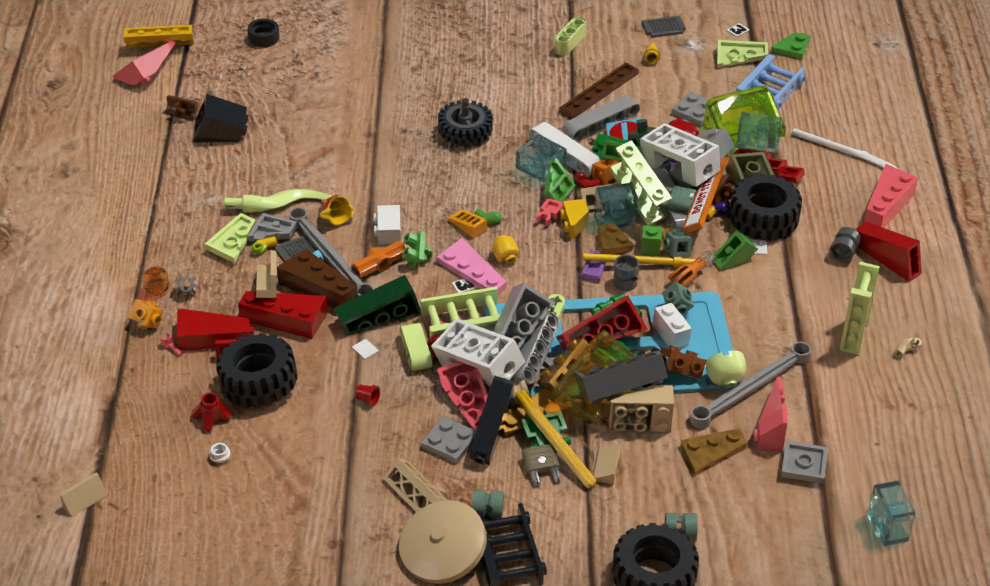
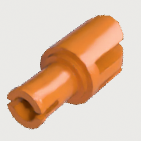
(687, 272)

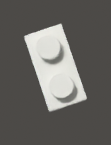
(388, 223)
(671, 326)

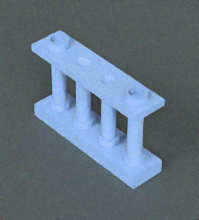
(761, 74)

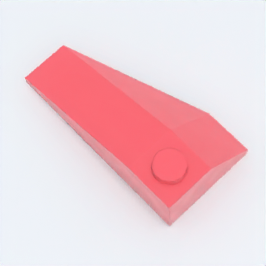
(145, 66)
(773, 421)

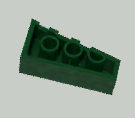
(379, 306)

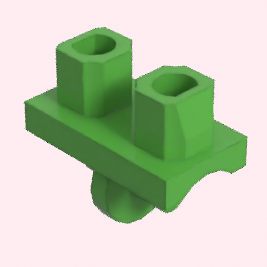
(418, 249)

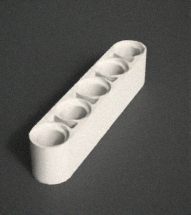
(577, 156)

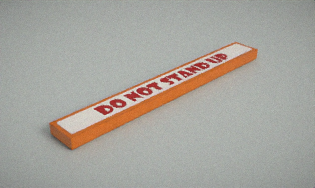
(703, 200)

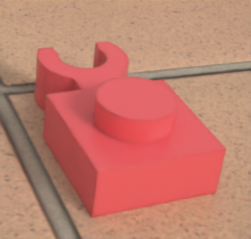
(549, 210)

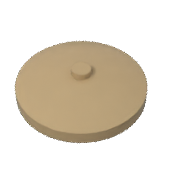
(442, 542)

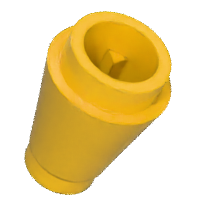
(651, 54)

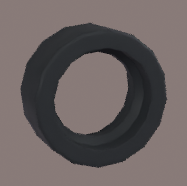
(261, 25)

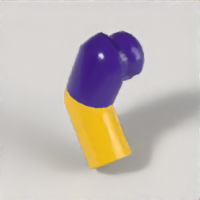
(722, 207)

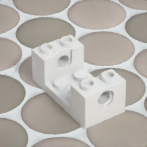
(697, 156)
(480, 348)

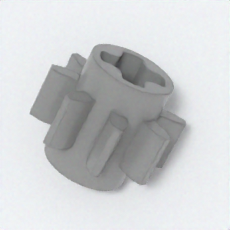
(188, 288)

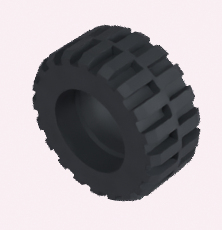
(761, 222)
(261, 386)
(659, 544)

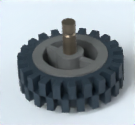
(465, 122)

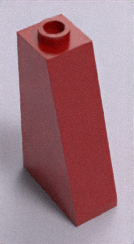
(891, 249)
(202, 329)

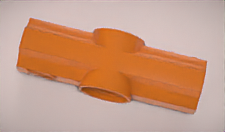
(378, 259)

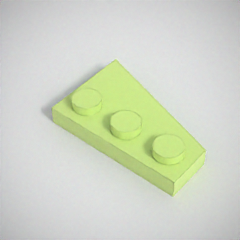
(740, 52)
(232, 238)

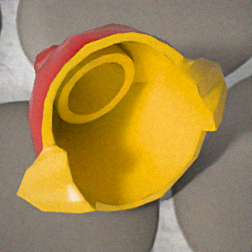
(336, 210)

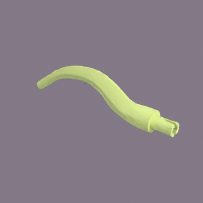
(255, 203)

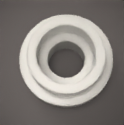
(219, 453)

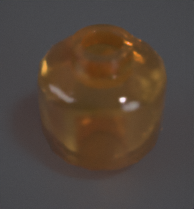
(156, 280)

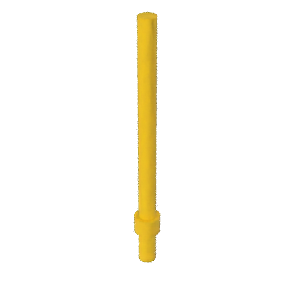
(675, 261)

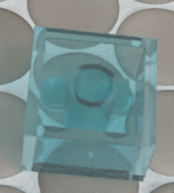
(759, 132)
(536, 156)
(616, 205)
(891, 513)

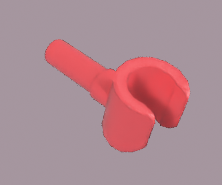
(168, 343)

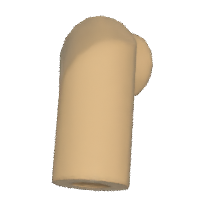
(907, 345)

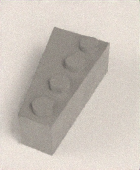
(716, 136)
(522, 313)

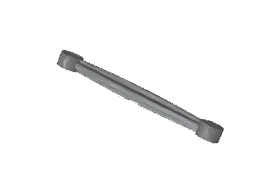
(327, 249)
(750, 385)

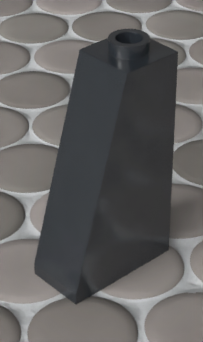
(492, 420)

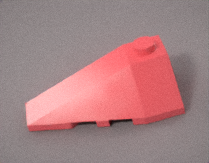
(466, 390)

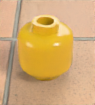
(505, 249)

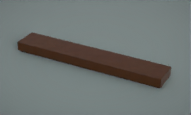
(598, 90)

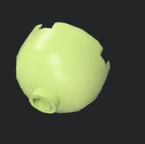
(726, 369)

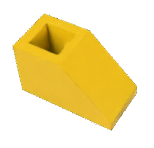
(575, 216)

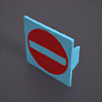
(621, 129)

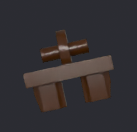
(181, 107)
(723, 190)

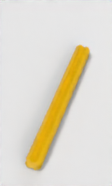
(555, 439)

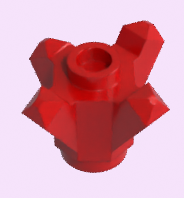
(210, 410)

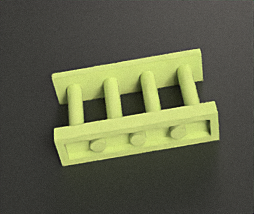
(645, 182)
(459, 301)
(859, 308)

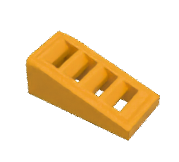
(472, 225)

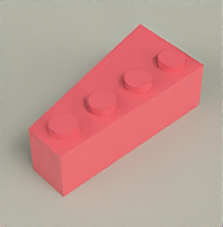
(890, 195)

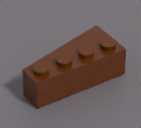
(315, 277)

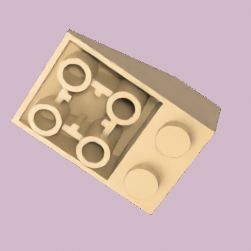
(643, 410)

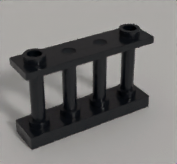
(491, 560)

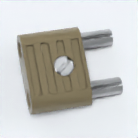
(541, 461)

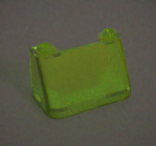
(726, 109)

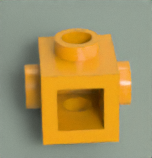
(146, 314)

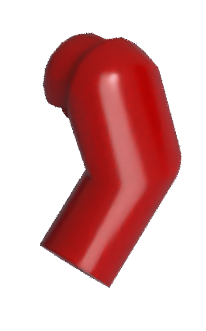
(584, 183)

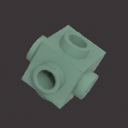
(677, 243)
(679, 296)

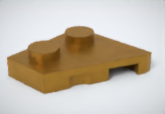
(613, 239)

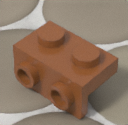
(683, 363)

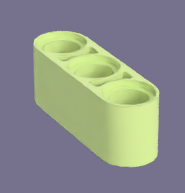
(570, 36)
(416, 347)

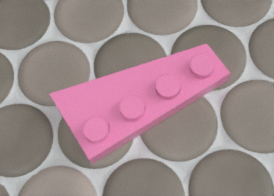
(469, 265)

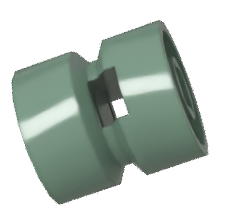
(488, 504)
(688, 522)

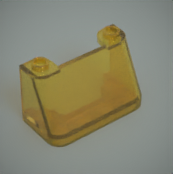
(599, 352)

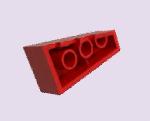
(287, 312)
(617, 319)

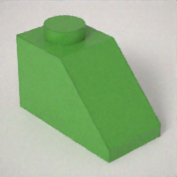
(651, 240)
(734, 251)

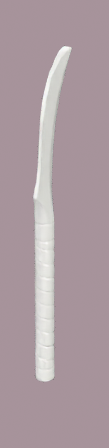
(842, 148)

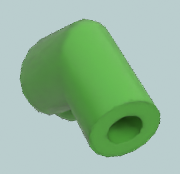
(491, 217)

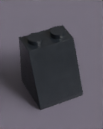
(220, 121)

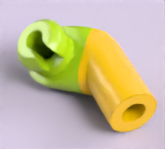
(262, 244)

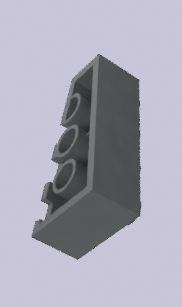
(621, 377)

